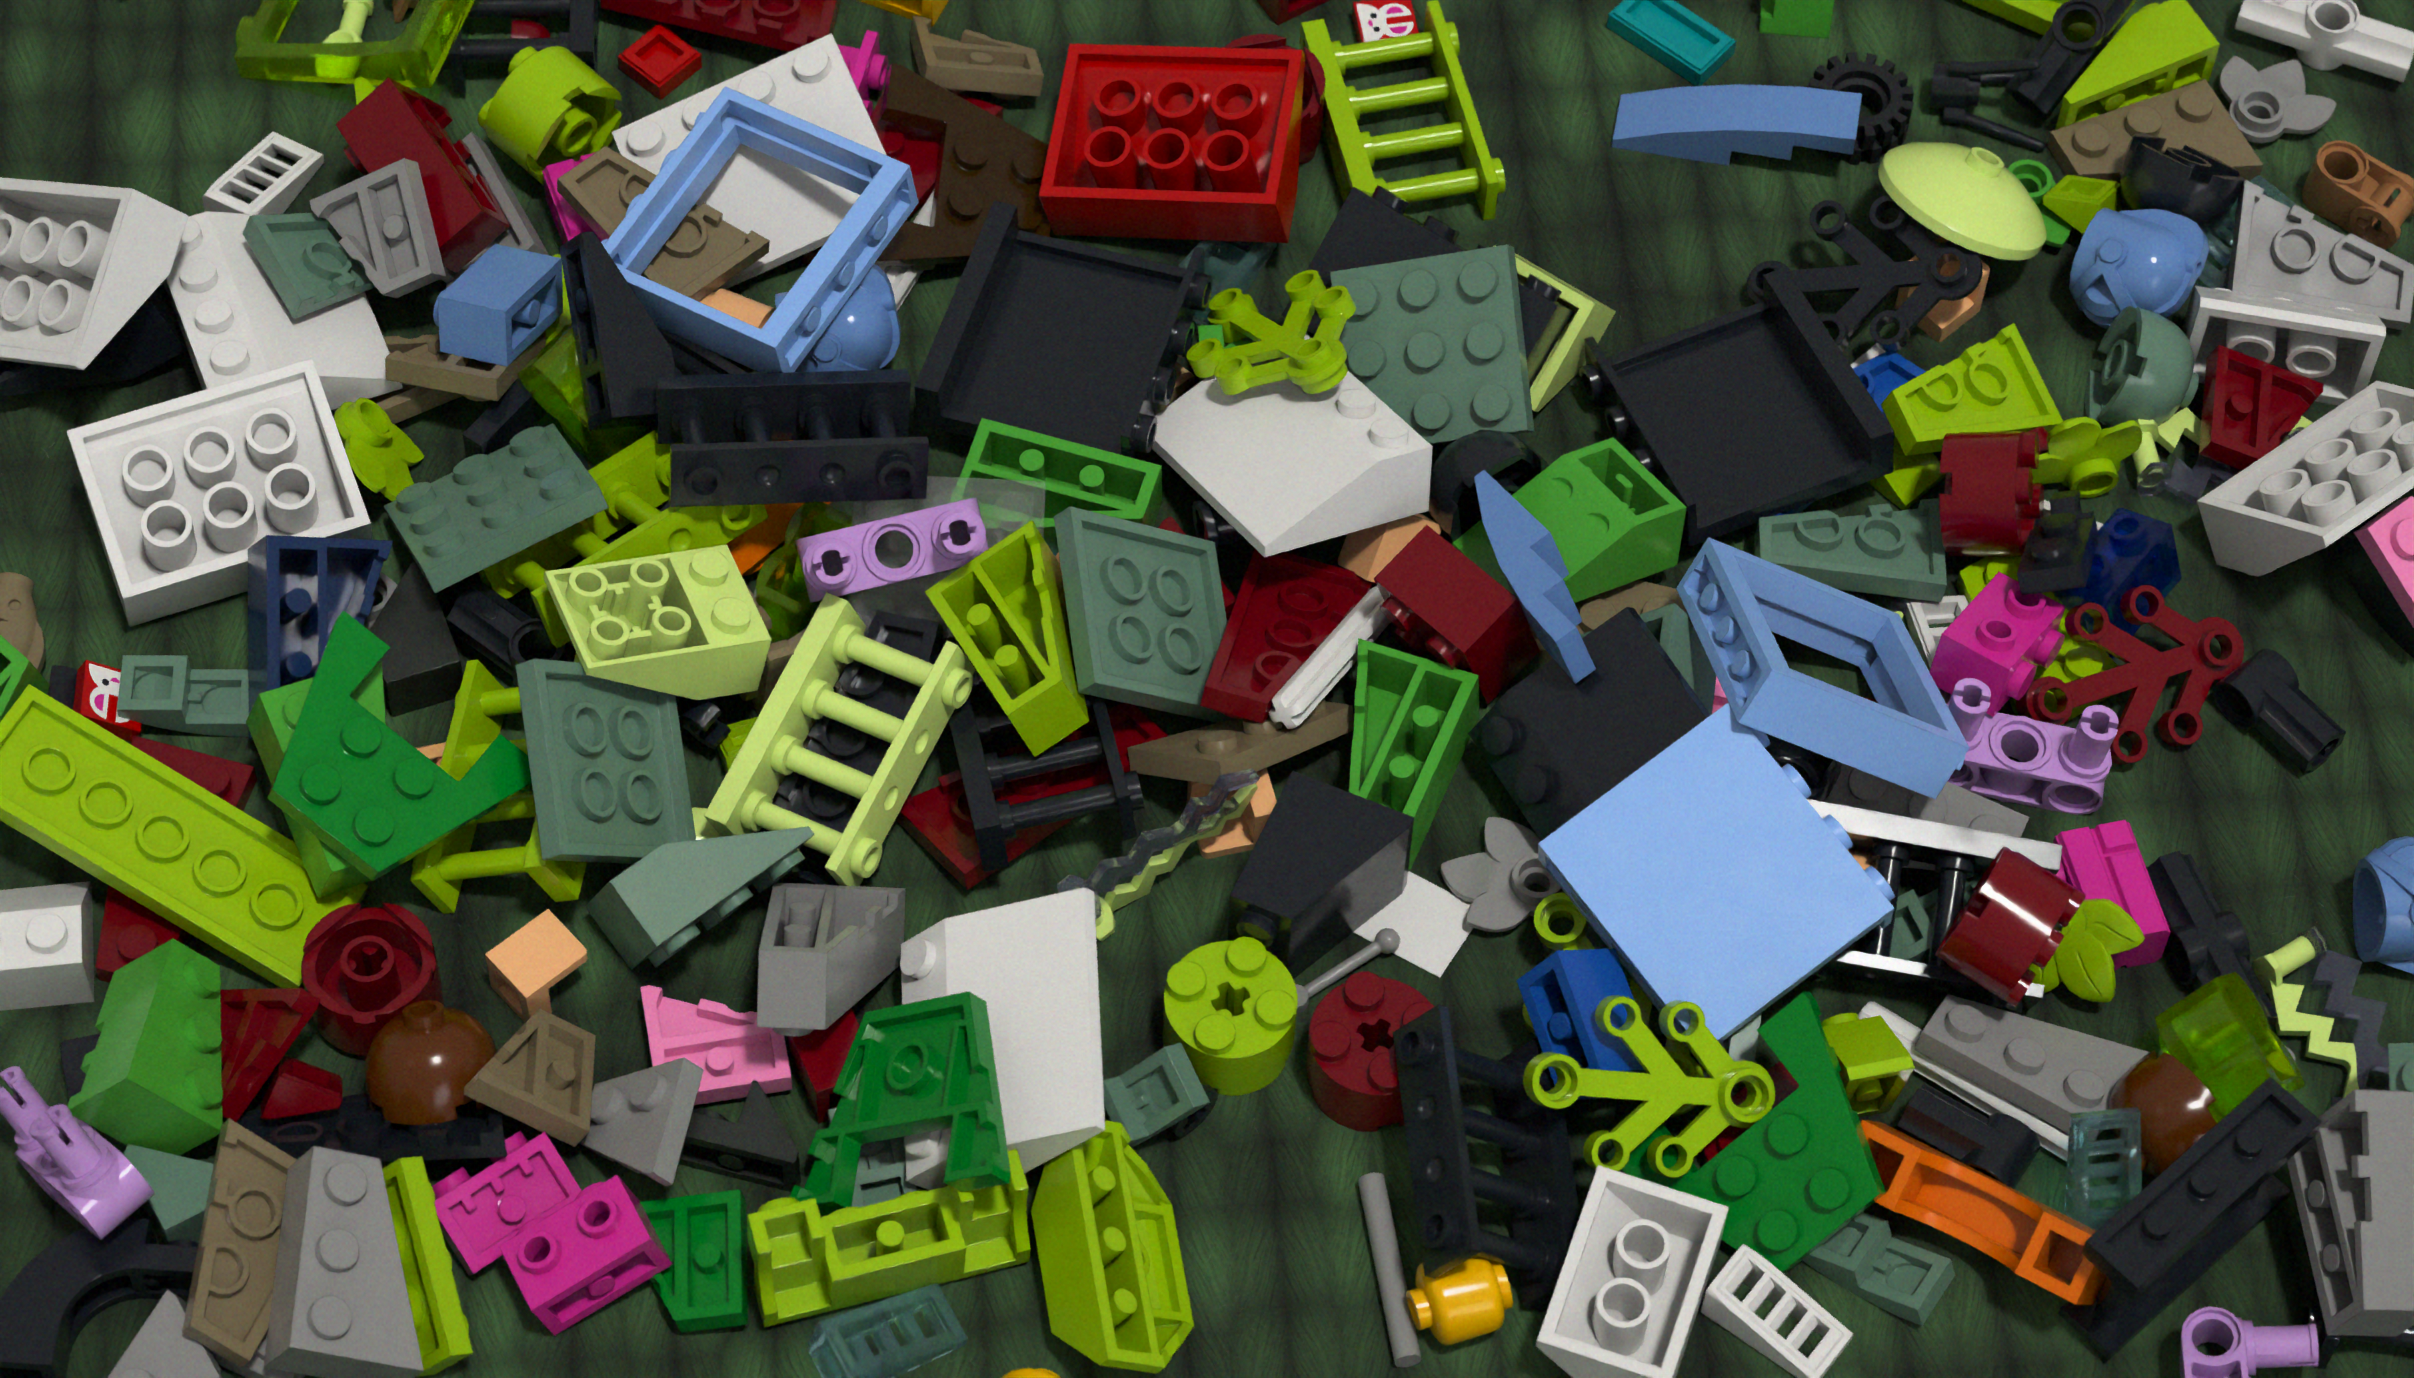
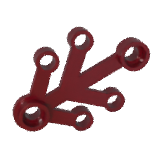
(2144, 671)

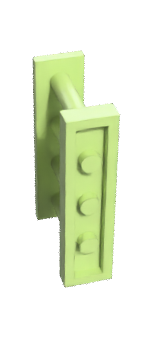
(807, 694)

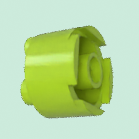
(550, 110)
(1232, 1014)

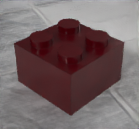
(1455, 613)

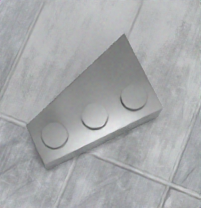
(825, 952)
(2359, 1212)
(340, 1275)

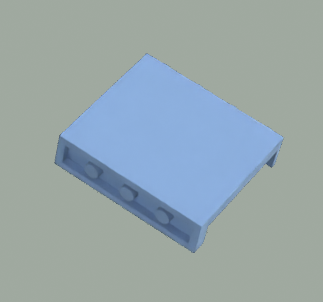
(1716, 876)

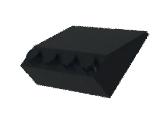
(1572, 742)

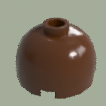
(424, 1063)
(2170, 1109)

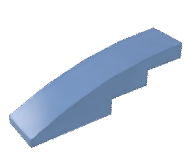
(1742, 118)
(1534, 575)

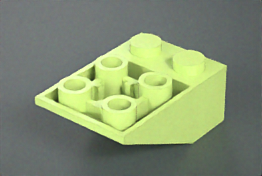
(665, 622)

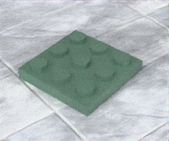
(1442, 341)
(494, 506)
(1141, 611)
(602, 765)

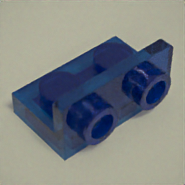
(2129, 554)

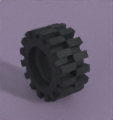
(1878, 89)

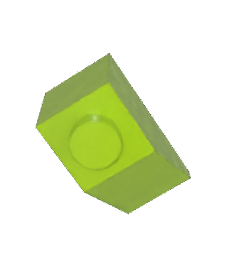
(1870, 1060)

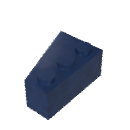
(295, 598)

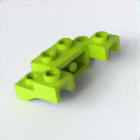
(883, 1248)

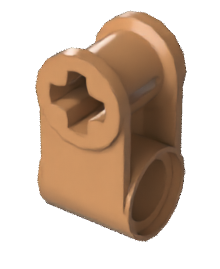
(2358, 193)

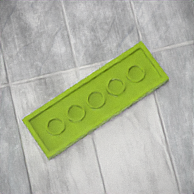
(159, 837)

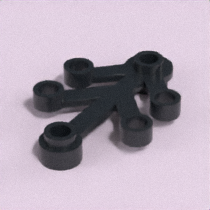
(1878, 274)

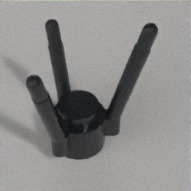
(1958, 86)

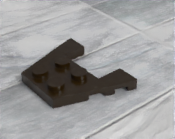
(977, 164)

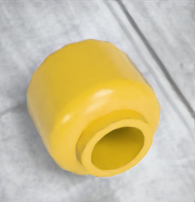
(1461, 1301)

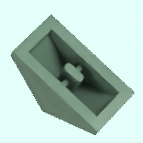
(179, 1189)

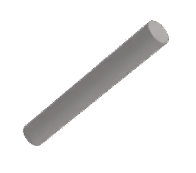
(1389, 1269)

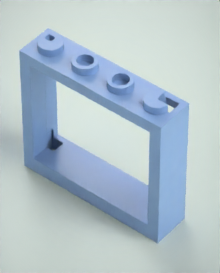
(833, 274)
(1738, 605)

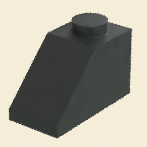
(422, 656)

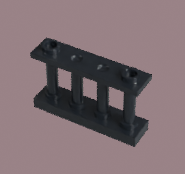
(580, 39)
(790, 408)
(987, 774)
(1956, 856)
(1534, 1153)
(2191, 1216)

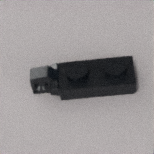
(2059, 547)

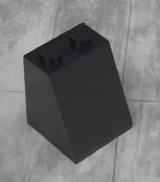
(1319, 871)

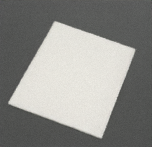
(1428, 924)

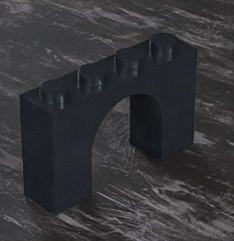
(1377, 231)

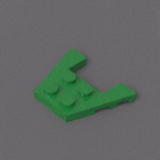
(367, 785)
(911, 1075)
(1798, 1167)

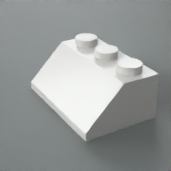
(2307, 339)
(46, 946)
(1631, 1279)

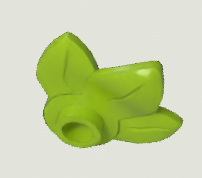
(376, 447)
(2086, 455)
(2085, 952)

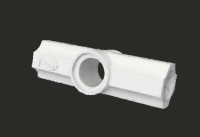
(2331, 34)

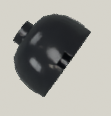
(2178, 181)
(1452, 482)

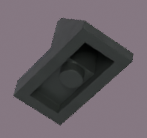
(749, 1150)

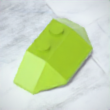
(1111, 1255)

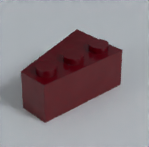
(404, 124)

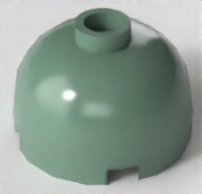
(2144, 371)

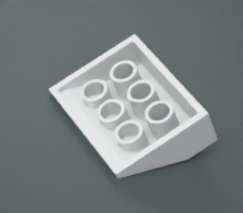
(753, 188)
(77, 266)
(243, 328)
(1296, 462)
(209, 476)
(2315, 483)
(1043, 1008)

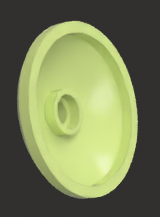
(1964, 198)

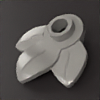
(2272, 100)
(1499, 877)

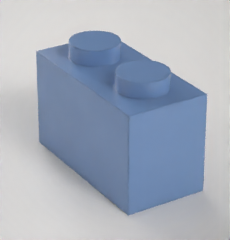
(499, 305)

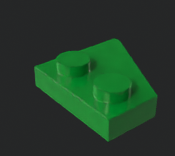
(708, 1255)

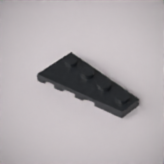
(851, 746)
(365, 1132)

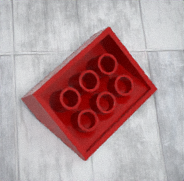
(1175, 143)

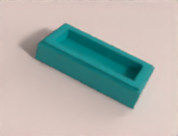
(1673, 37)

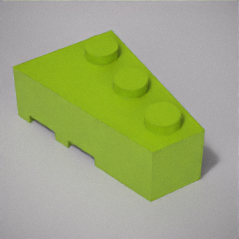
(1016, 632)

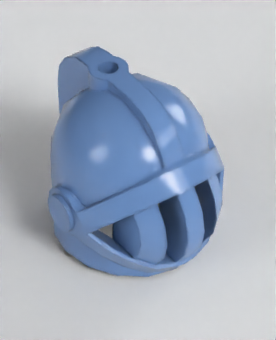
(2136, 262)
(862, 332)
(2385, 905)

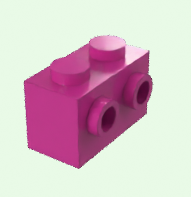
(1999, 641)
(585, 1254)

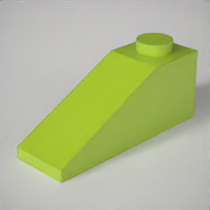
(2150, 55)

